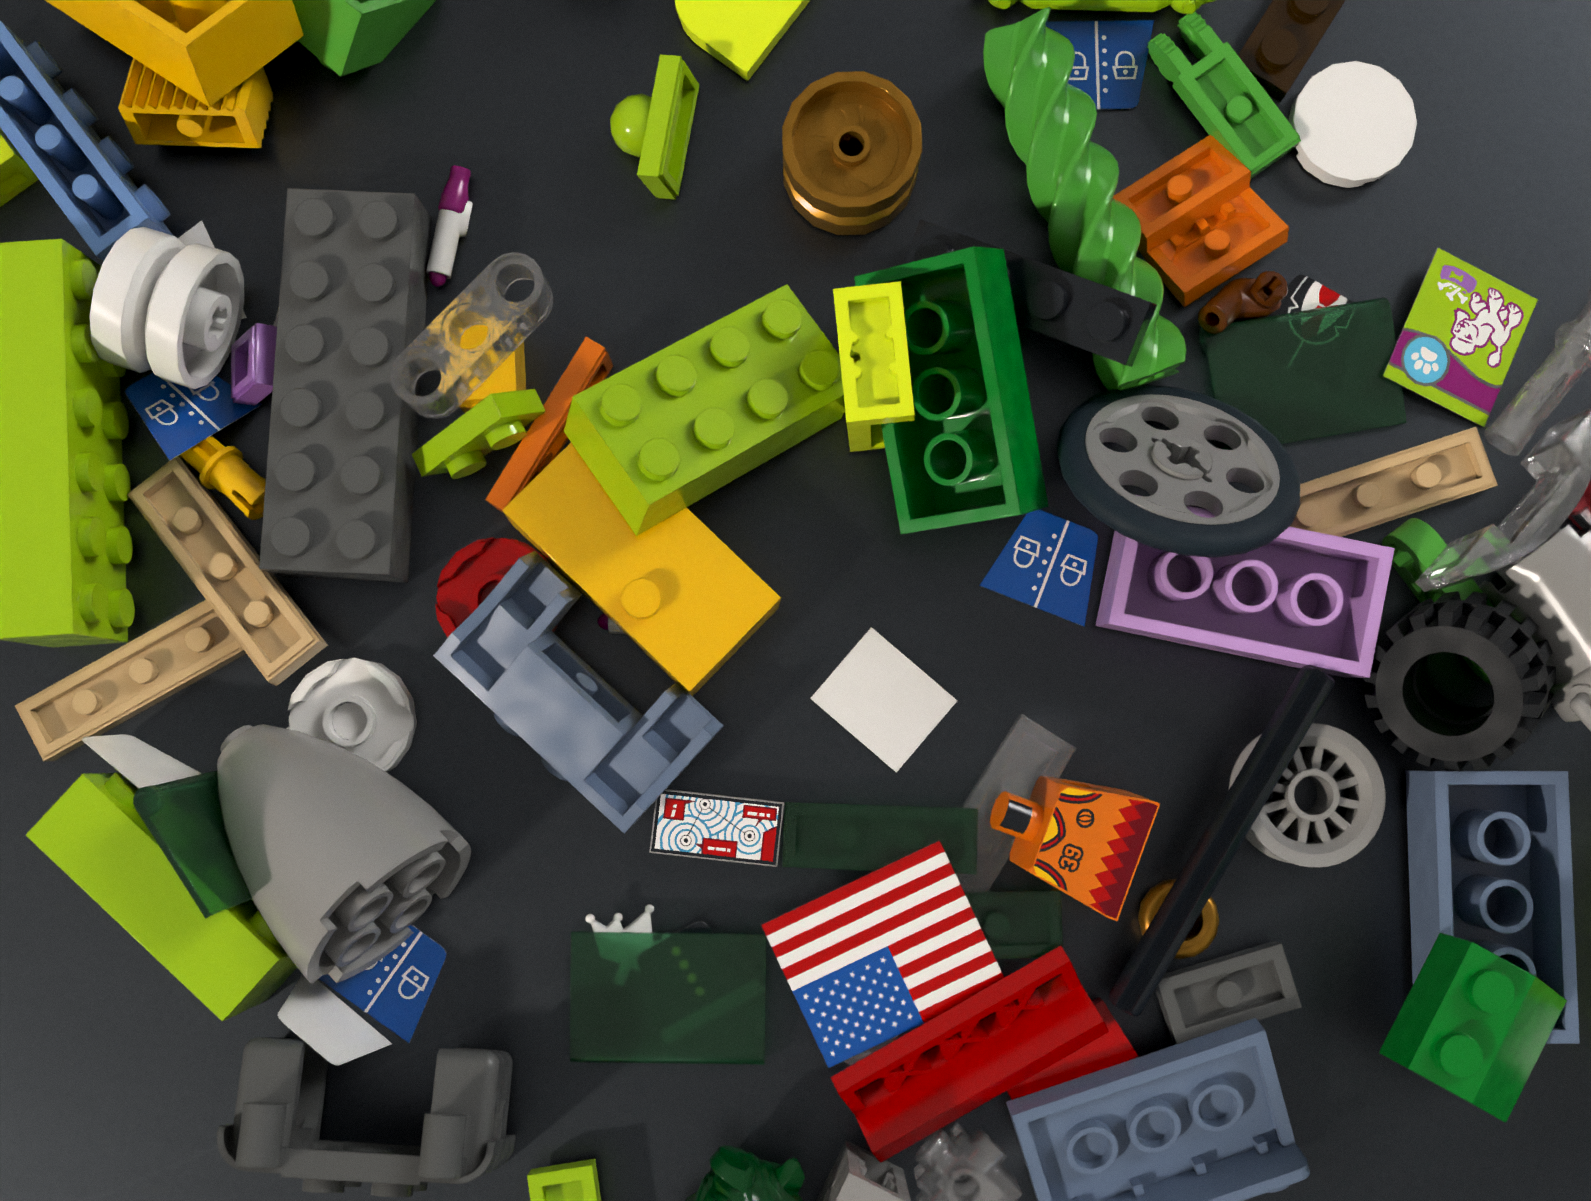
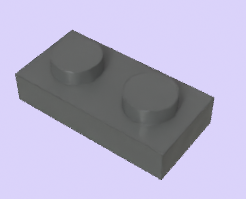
(1227, 991)

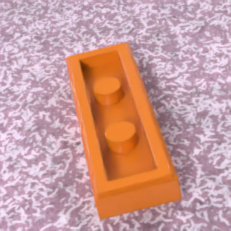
(546, 434)

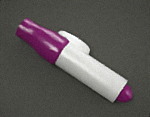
(451, 224)

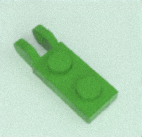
(1224, 95)

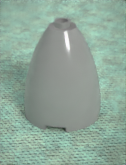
(331, 848)

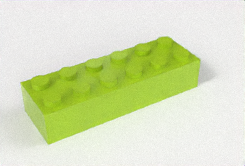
(59, 457)

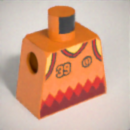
(1078, 838)

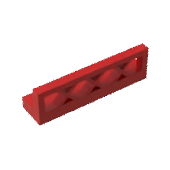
(972, 1056)

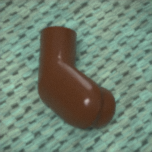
(1243, 299)

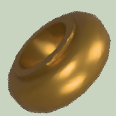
(1203, 930)

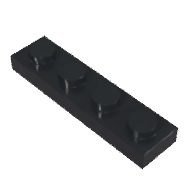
(1056, 300)

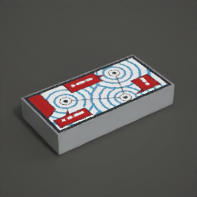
(717, 827)

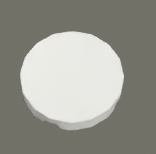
(1353, 124)
(376, 719)

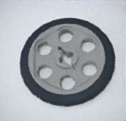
(1178, 471)

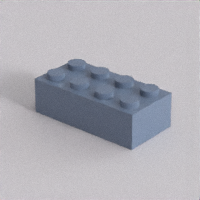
(1496, 871)

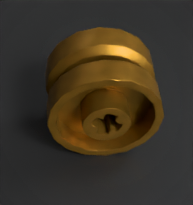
(851, 152)

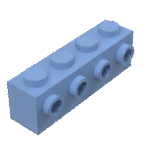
(66, 153)

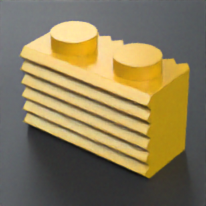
(167, 115)

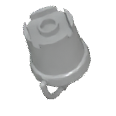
(1555, 592)

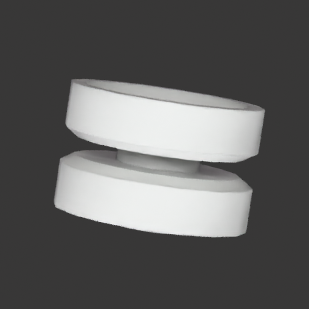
(167, 307)

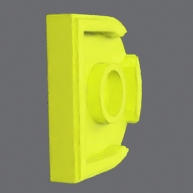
(738, 30)

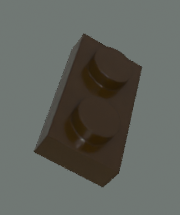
(1286, 41)

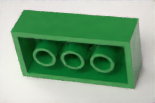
(973, 427)

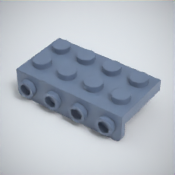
(1165, 1126)

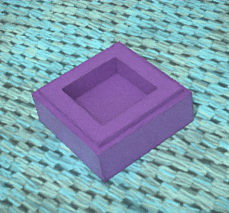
(253, 364)

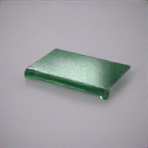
(1309, 370)
(192, 835)
(667, 998)

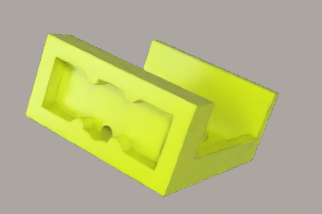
(873, 361)

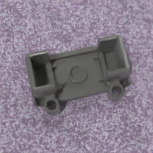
(282, 1115)

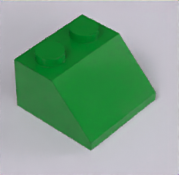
(1474, 1025)

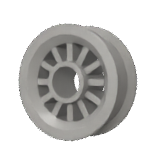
(1363, 807)

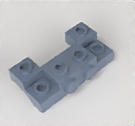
(563, 705)

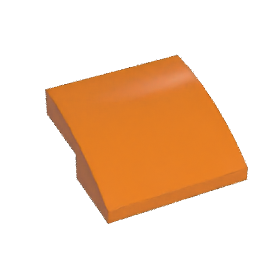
(1202, 219)

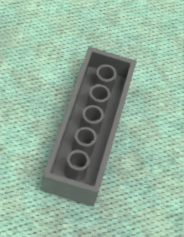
(337, 428)

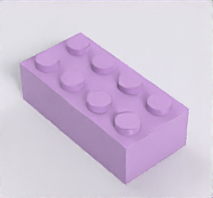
(1286, 603)

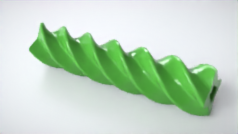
(1075, 184)

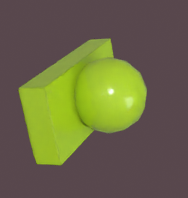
(659, 126)

